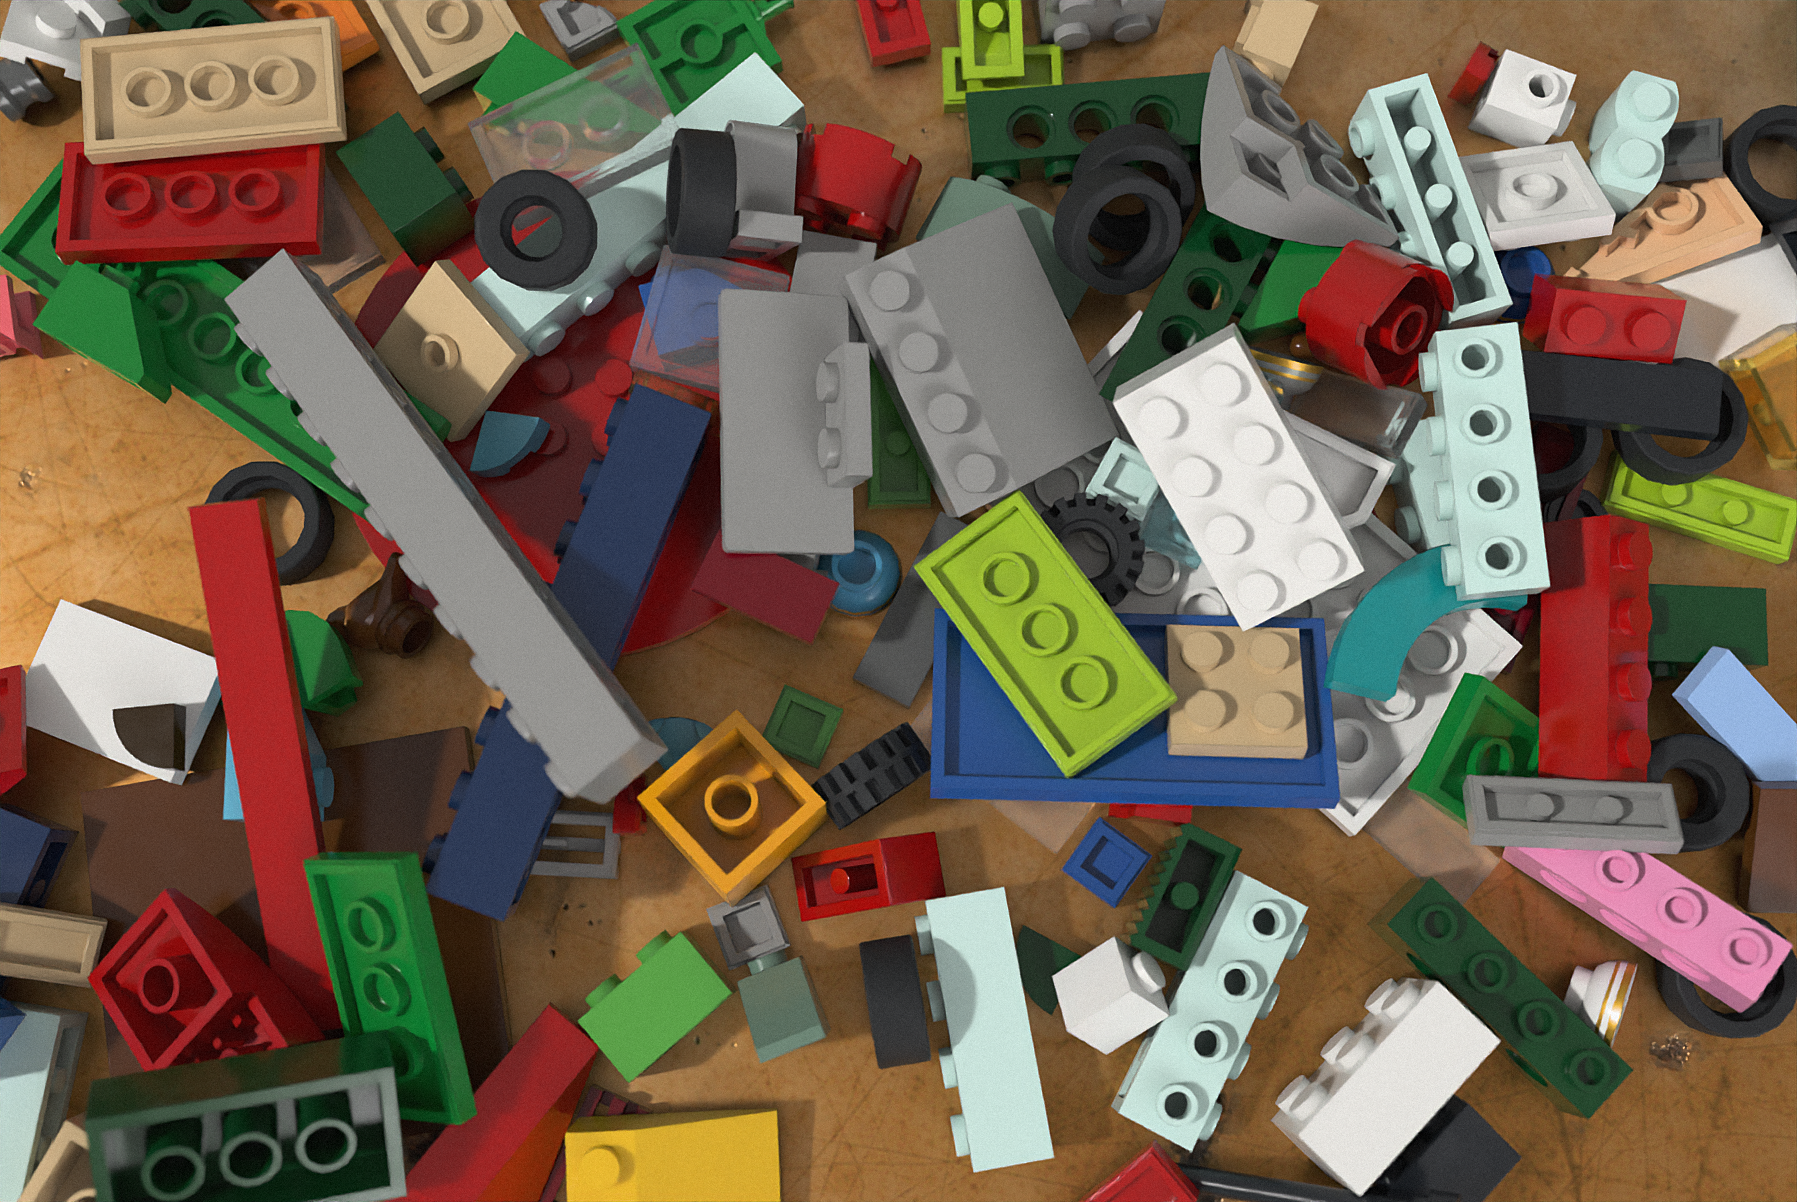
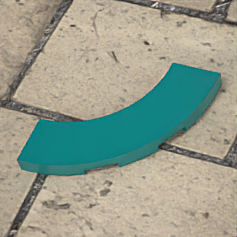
(1389, 621)

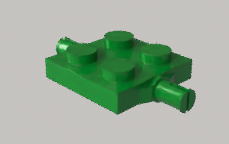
(700, 42)

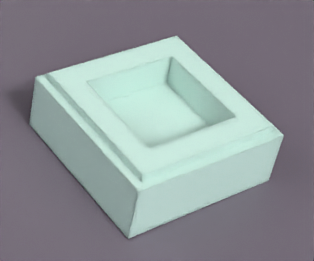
(1125, 480)

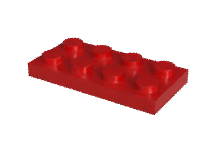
(192, 206)

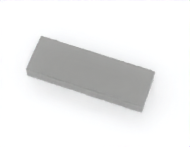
(1572, 814)

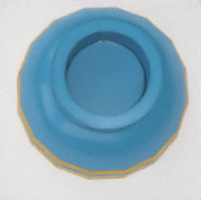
(866, 576)

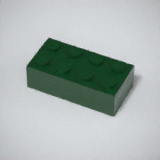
(252, 1128)

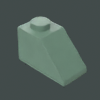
(781, 1005)

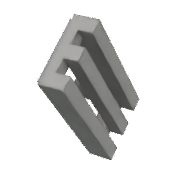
(609, 846)

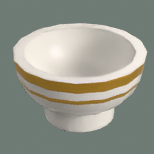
(1602, 996)

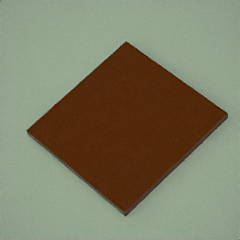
(384, 800)

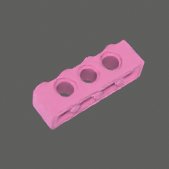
(1663, 916)

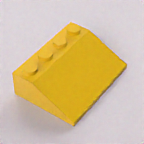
(675, 1157)

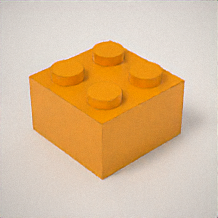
(734, 807)

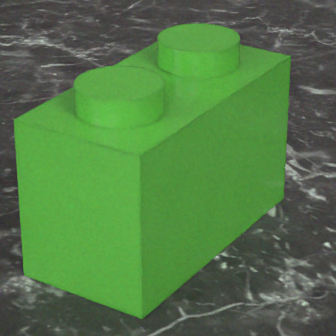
(656, 1004)

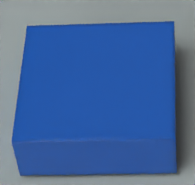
(1106, 862)

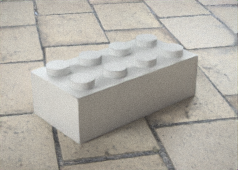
(1238, 478)

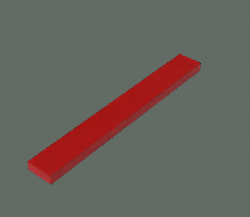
(266, 738)

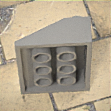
(978, 359)

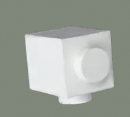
(1524, 102)
(1111, 995)

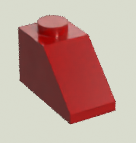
(868, 876)

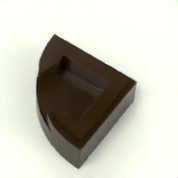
(154, 734)

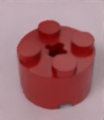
(853, 185)
(1375, 313)

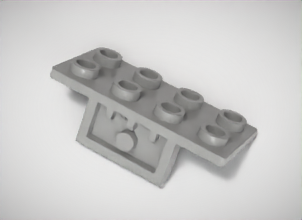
(791, 422)

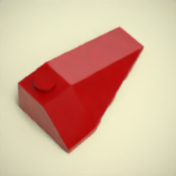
(518, 1123)

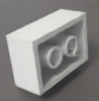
(1383, 1080)

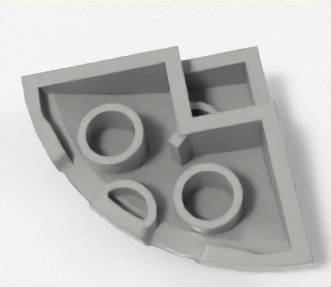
(1277, 173)

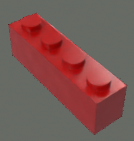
(1595, 650)

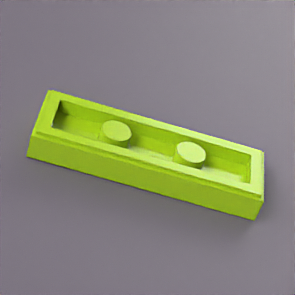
(1706, 510)

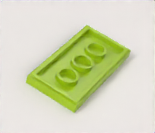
(1045, 634)

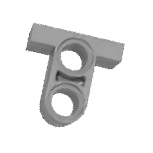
(765, 191)

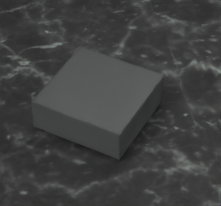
(1693, 150)

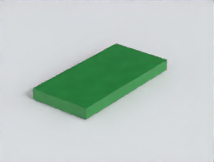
(392, 975)

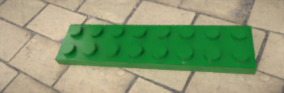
(198, 341)

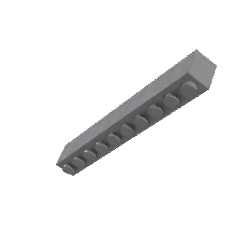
(447, 533)

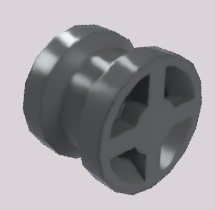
(21, 87)

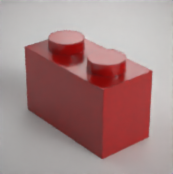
(1603, 318)

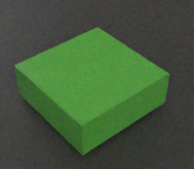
(802, 726)

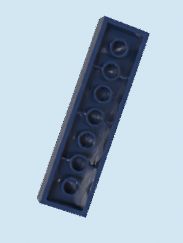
(600, 584)

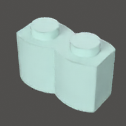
(1628, 139)

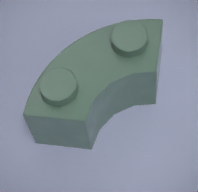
(968, 199)

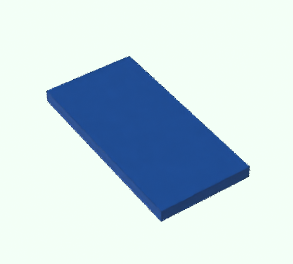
(992, 754)

